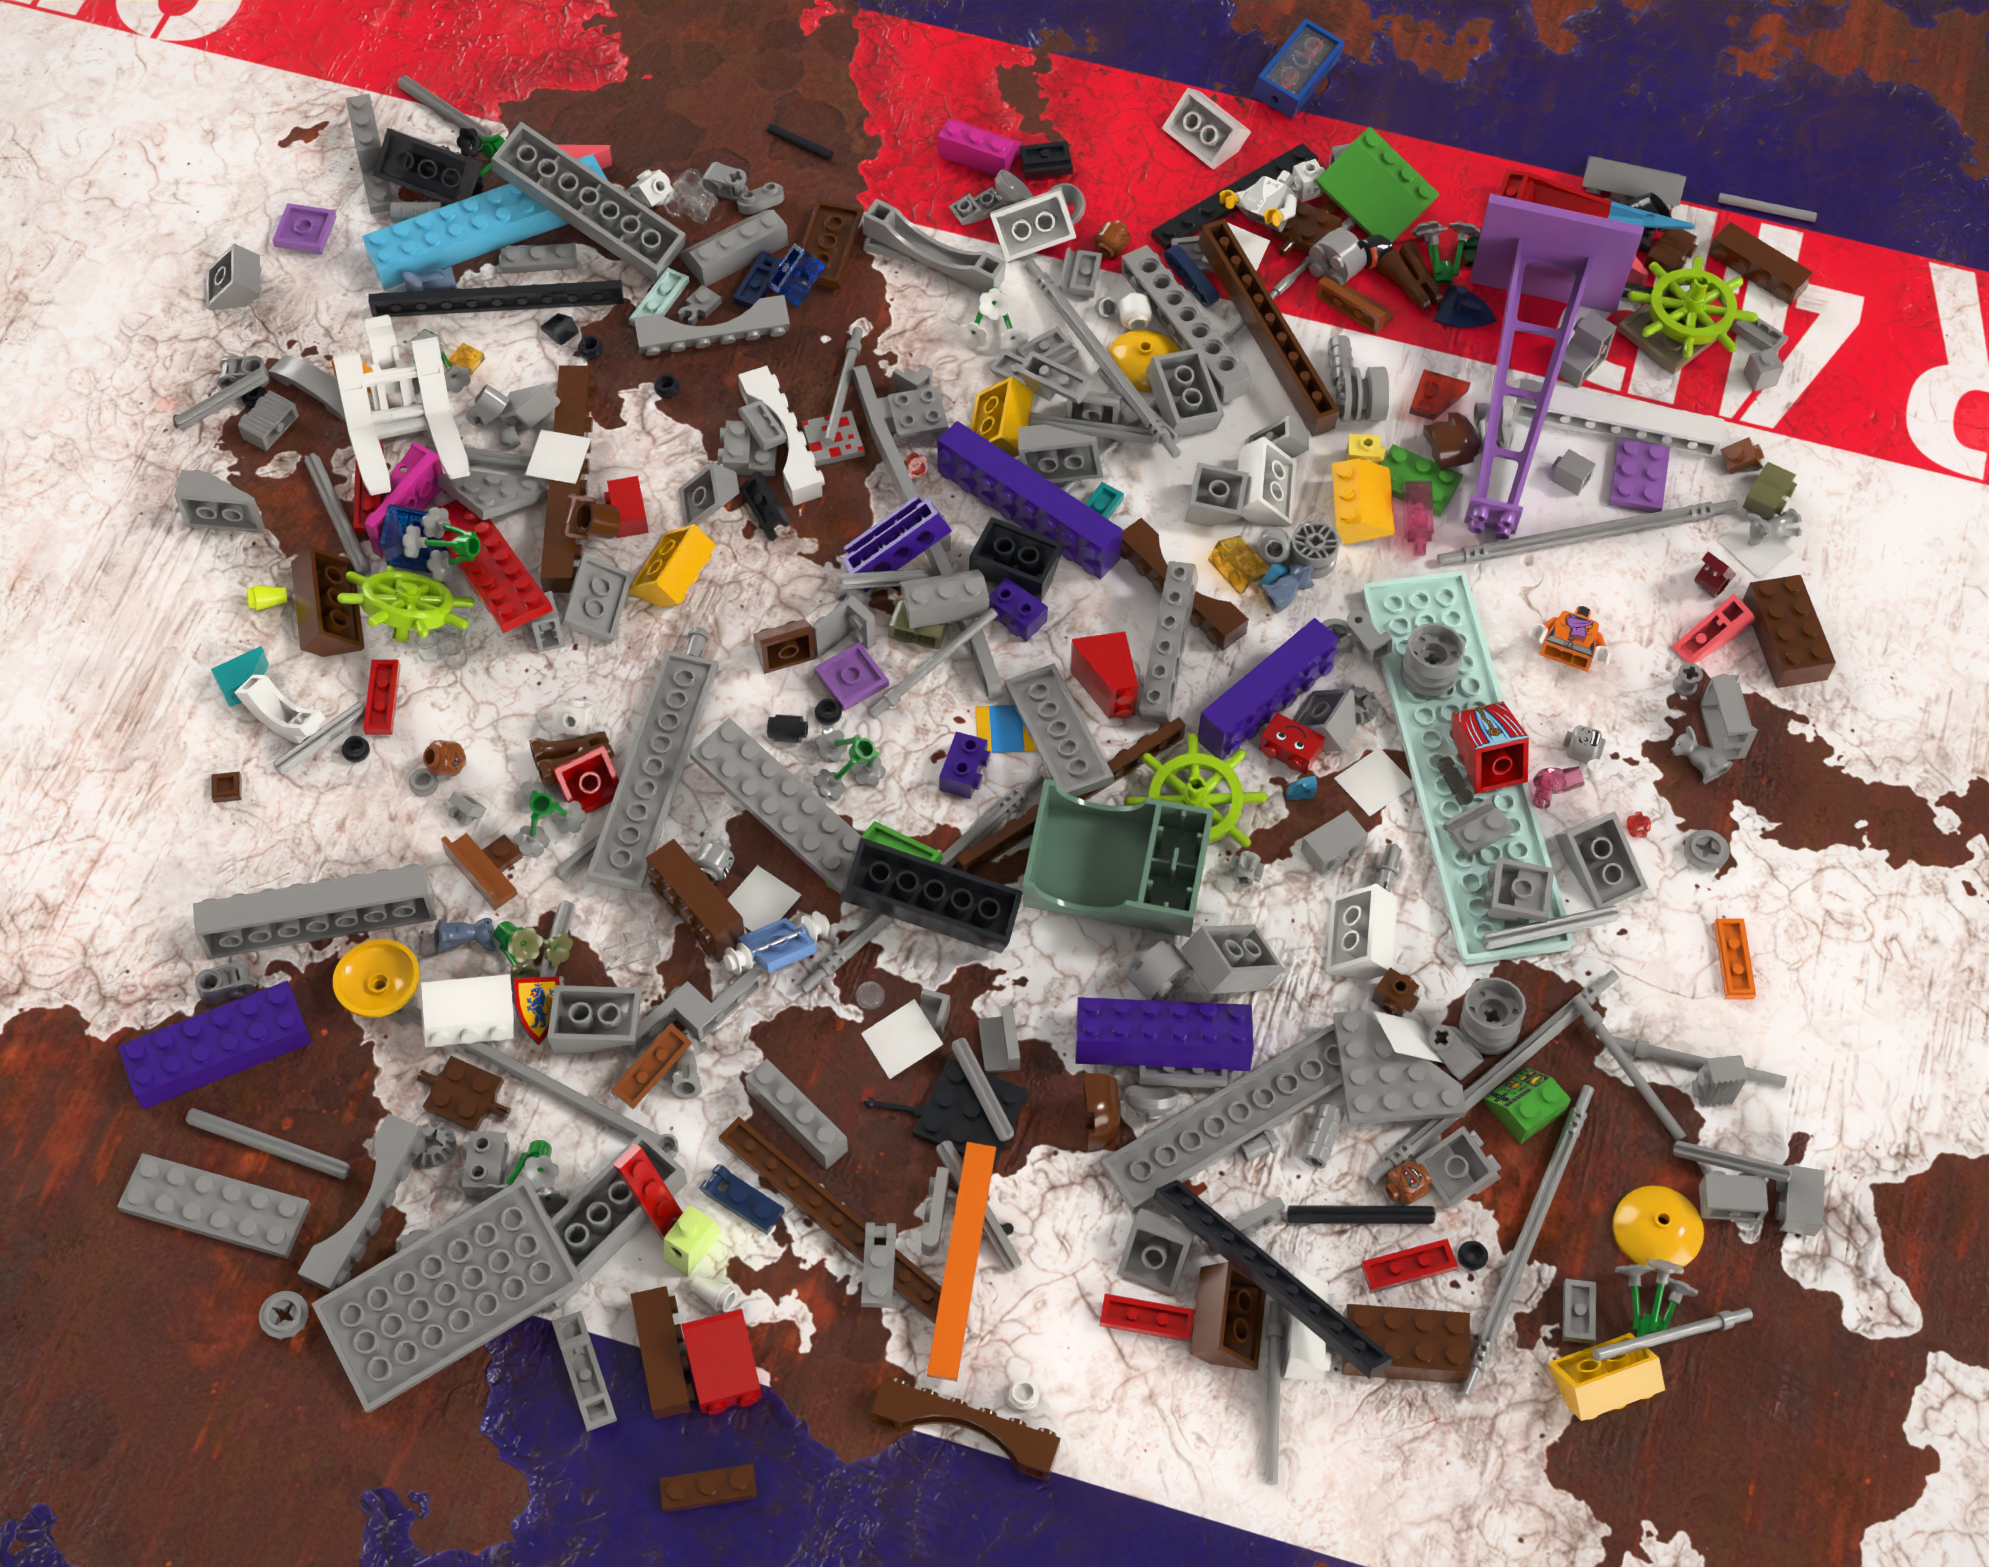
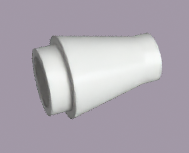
(715, 1293)

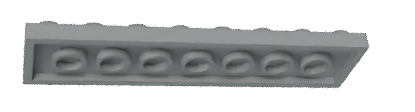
(778, 801)

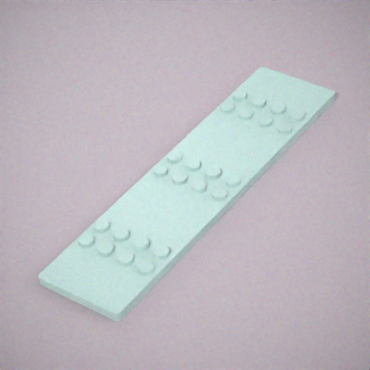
(1427, 736)

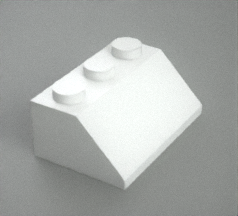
(1205, 128)
(1033, 224)
(1269, 483)
(1361, 933)
(467, 1010)
(1304, 1349)

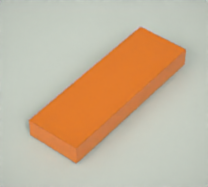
(1734, 958)

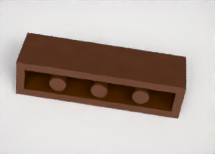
(1760, 263)
(661, 1353)

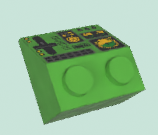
(1527, 1103)

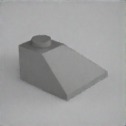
(707, 493)
(1330, 715)

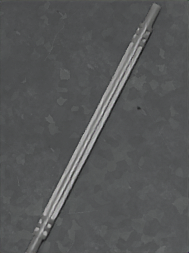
(1103, 359)
(1586, 532)
(879, 921)
(1492, 1078)
(1514, 1270)

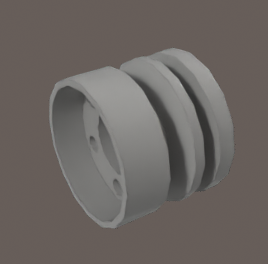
(1366, 393)
(1432, 659)
(1492, 1015)

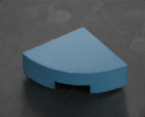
(1274, 573)
(1302, 789)

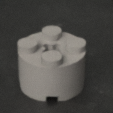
(1337, 256)
(1160, 971)

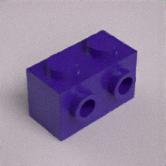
(1018, 609)
(963, 765)

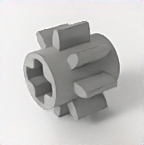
(1246, 868)

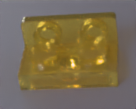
(1237, 563)

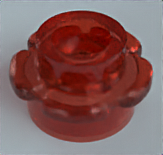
(921, 467)
(1638, 825)

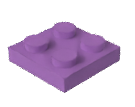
(304, 228)
(851, 676)

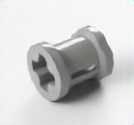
(1687, 679)

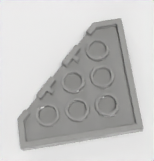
(1389, 1084)

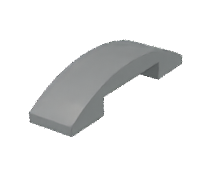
(310, 380)
(584, 1371)

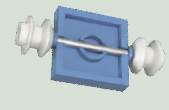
(777, 944)

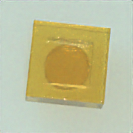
(467, 357)

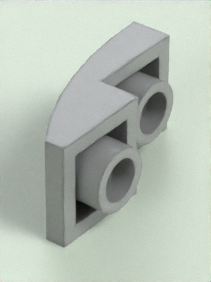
(971, 210)

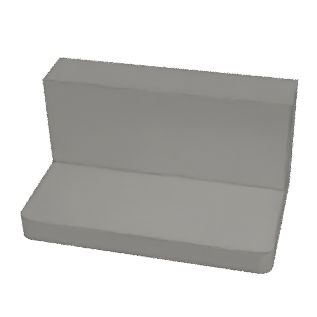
(1000, 1042)

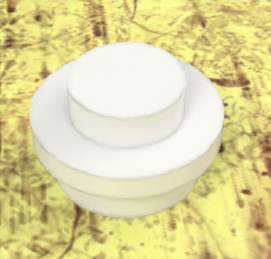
(1024, 1394)

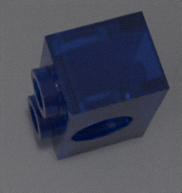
(784, 278)

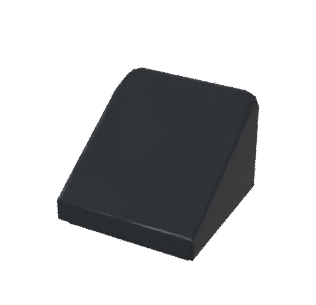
(560, 328)

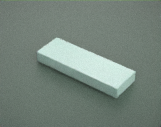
(661, 295)

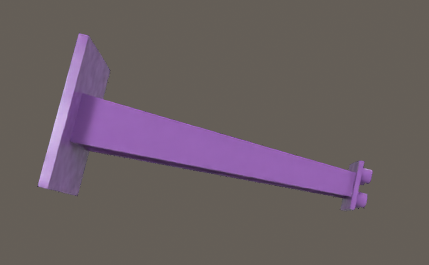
(1550, 257)

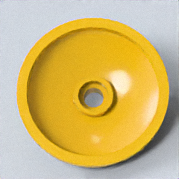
(1134, 352)
(371, 966)
(1644, 1237)

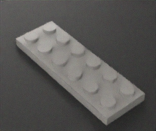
(1059, 731)
(214, 1205)

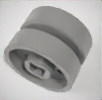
(1315, 545)

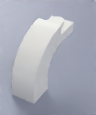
(276, 711)

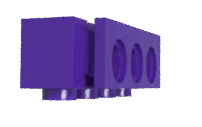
(897, 538)

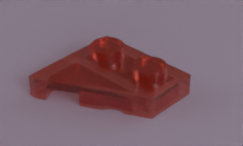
(1437, 394)

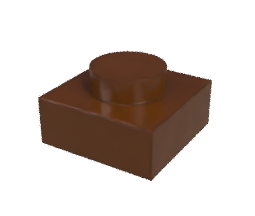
(503, 853)

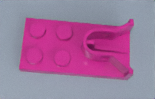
(409, 489)

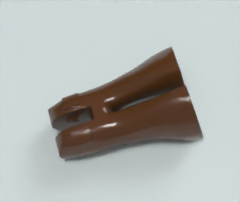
(1411, 275)
(552, 754)

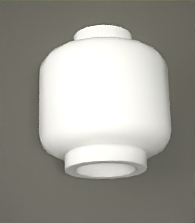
(1135, 311)

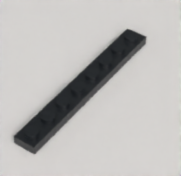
(1211, 210)

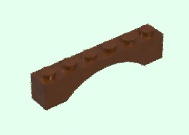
(1216, 618)
(905, 1407)

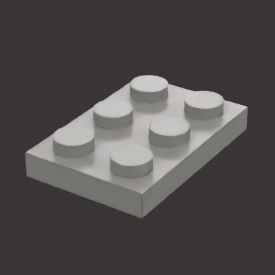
(597, 599)

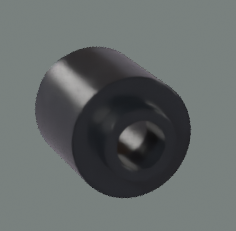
(787, 728)

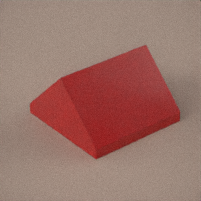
(587, 780)

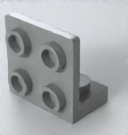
(918, 412)
(846, 619)

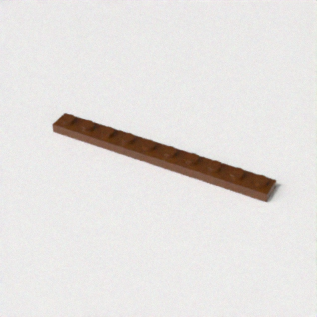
(1020, 829)
(826, 1211)

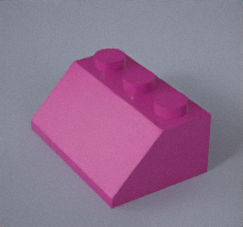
(977, 147)

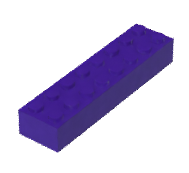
(1029, 499)

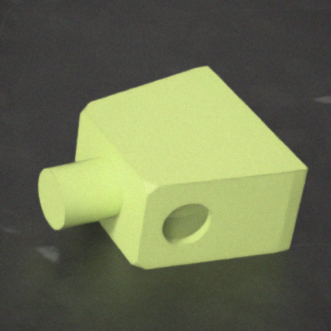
(692, 1237)

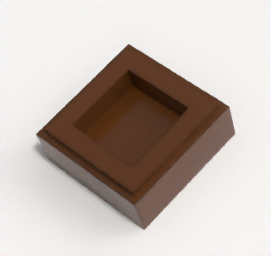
(226, 787)

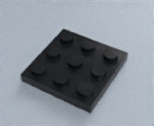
(958, 1116)

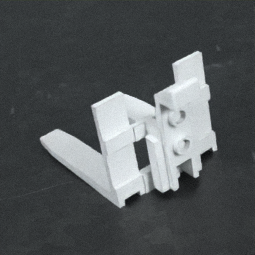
(389, 377)

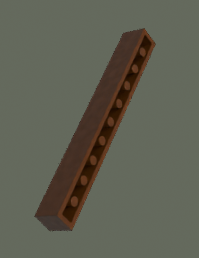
(1268, 327)
(573, 418)

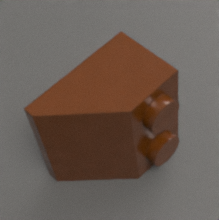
(785, 645)

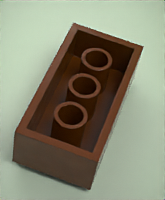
(1789, 631)
(694, 899)
(1421, 1341)

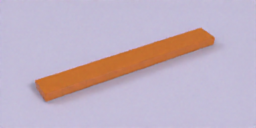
(961, 1262)

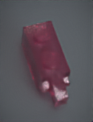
(1418, 514)

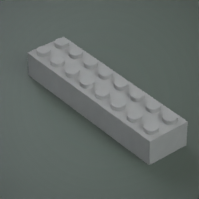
(588, 201)
(314, 911)

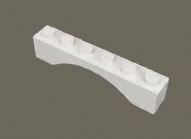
(799, 474)

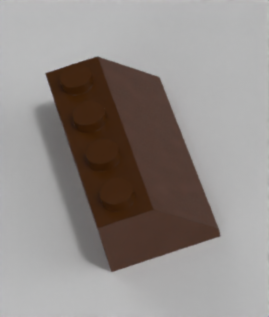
(322, 621)

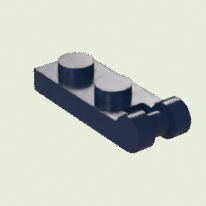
(755, 282)
(742, 1199)

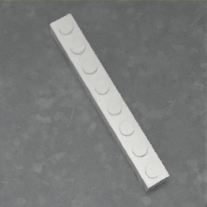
(1625, 419)

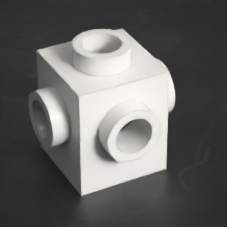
(1305, 176)
(651, 188)
(573, 717)

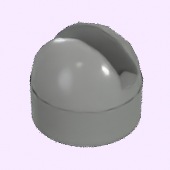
(1109, 305)
(509, 437)

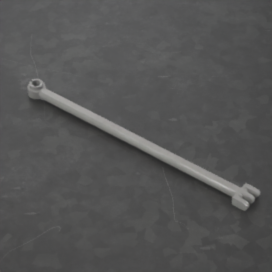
(547, 1084)

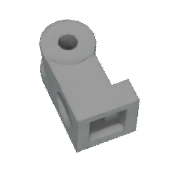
(1366, 637)

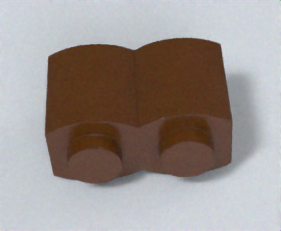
(1673, 249)

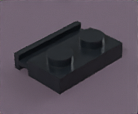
(1046, 160)

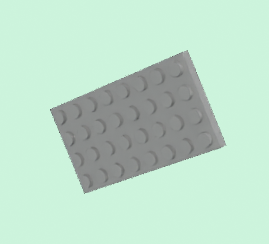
(447, 1294)

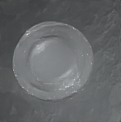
(870, 995)

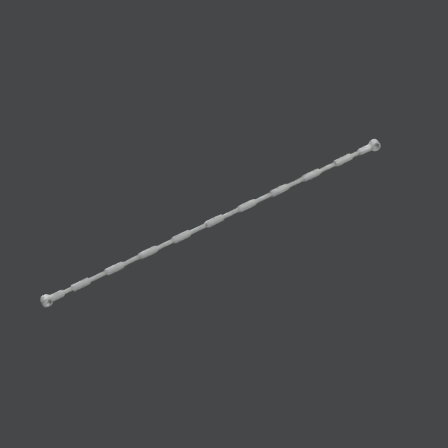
(1228, 337)

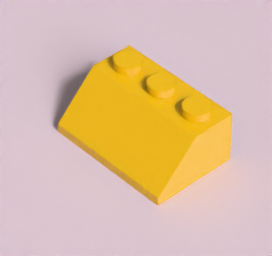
(1000, 412)
(1362, 500)
(673, 566)
(1607, 1384)

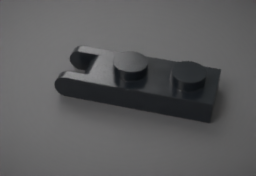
(764, 504)

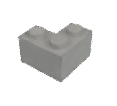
(1586, 348)

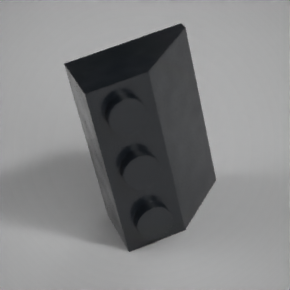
(1018, 555)

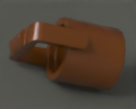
(590, 518)

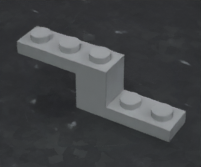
(368, 150)
(1042, 375)
(694, 1010)

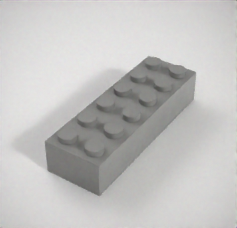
(607, 1213)

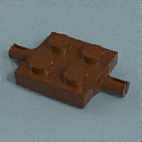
(1307, 227)
(463, 1094)

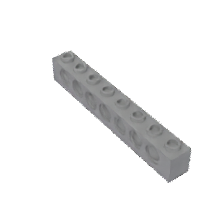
(1185, 322)

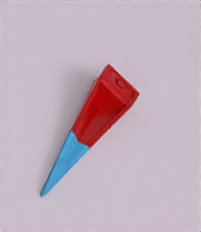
(1540, 190)

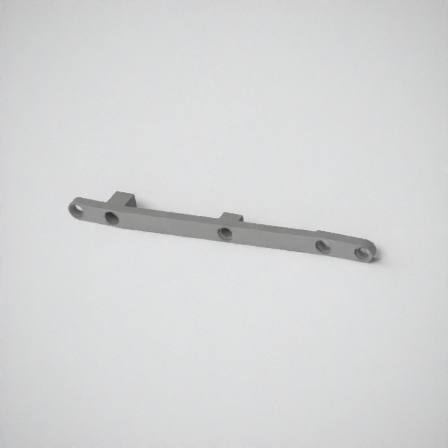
(881, 426)

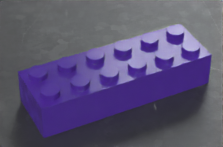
(1267, 689)
(1164, 1034)
(214, 1045)

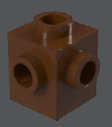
(1396, 993)

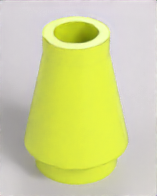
(265, 596)

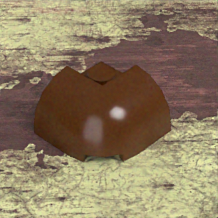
(1453, 441)
(1101, 1110)

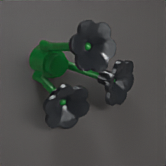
(472, 145)

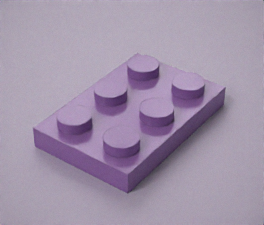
(1639, 476)

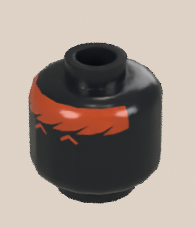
(1375, 248)

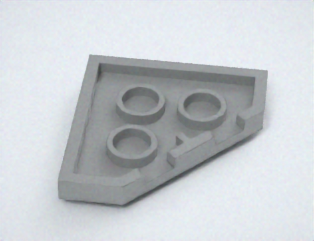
(493, 493)

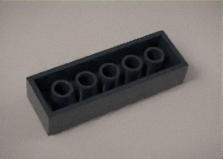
(931, 895)

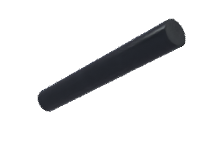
(800, 141)

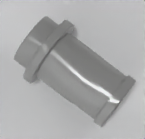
(697, 639)
(1260, 1146)

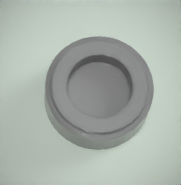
(423, 782)

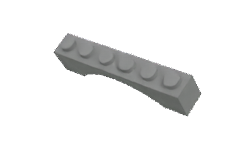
(896, 231)
(659, 333)
(332, 1260)

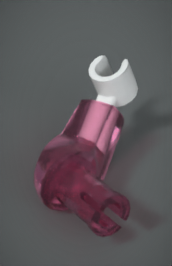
(1558, 780)

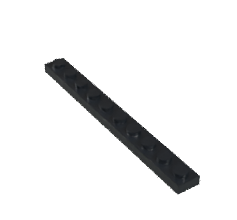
(496, 298)
(1274, 1279)

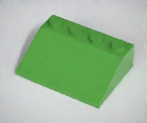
(1377, 187)

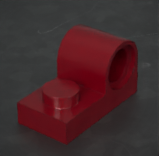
(1714, 575)

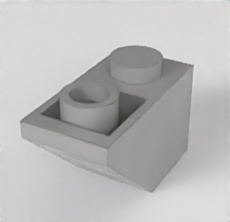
(528, 406)

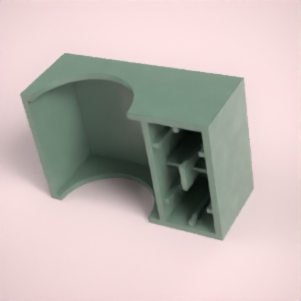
(1118, 861)

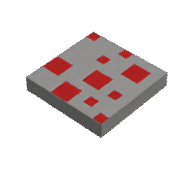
(846, 443)

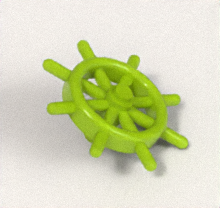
(1692, 306)
(406, 602)
(1198, 791)

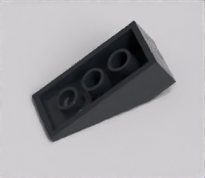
(426, 167)

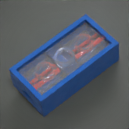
(1298, 68)

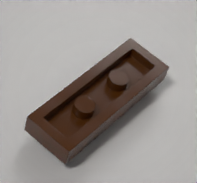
(708, 1488)

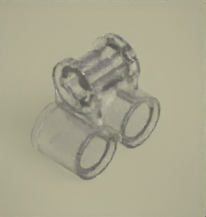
(690, 197)
(443, 642)

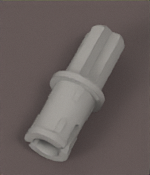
(1388, 869)

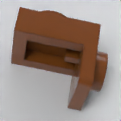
(1742, 455)

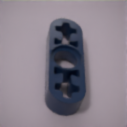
(1191, 276)

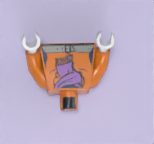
(1572, 639)

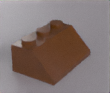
(1228, 1318)

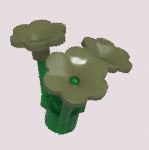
(525, 945)

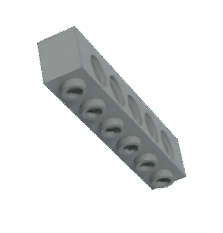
(1168, 642)

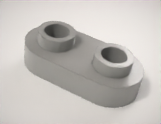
(760, 198)

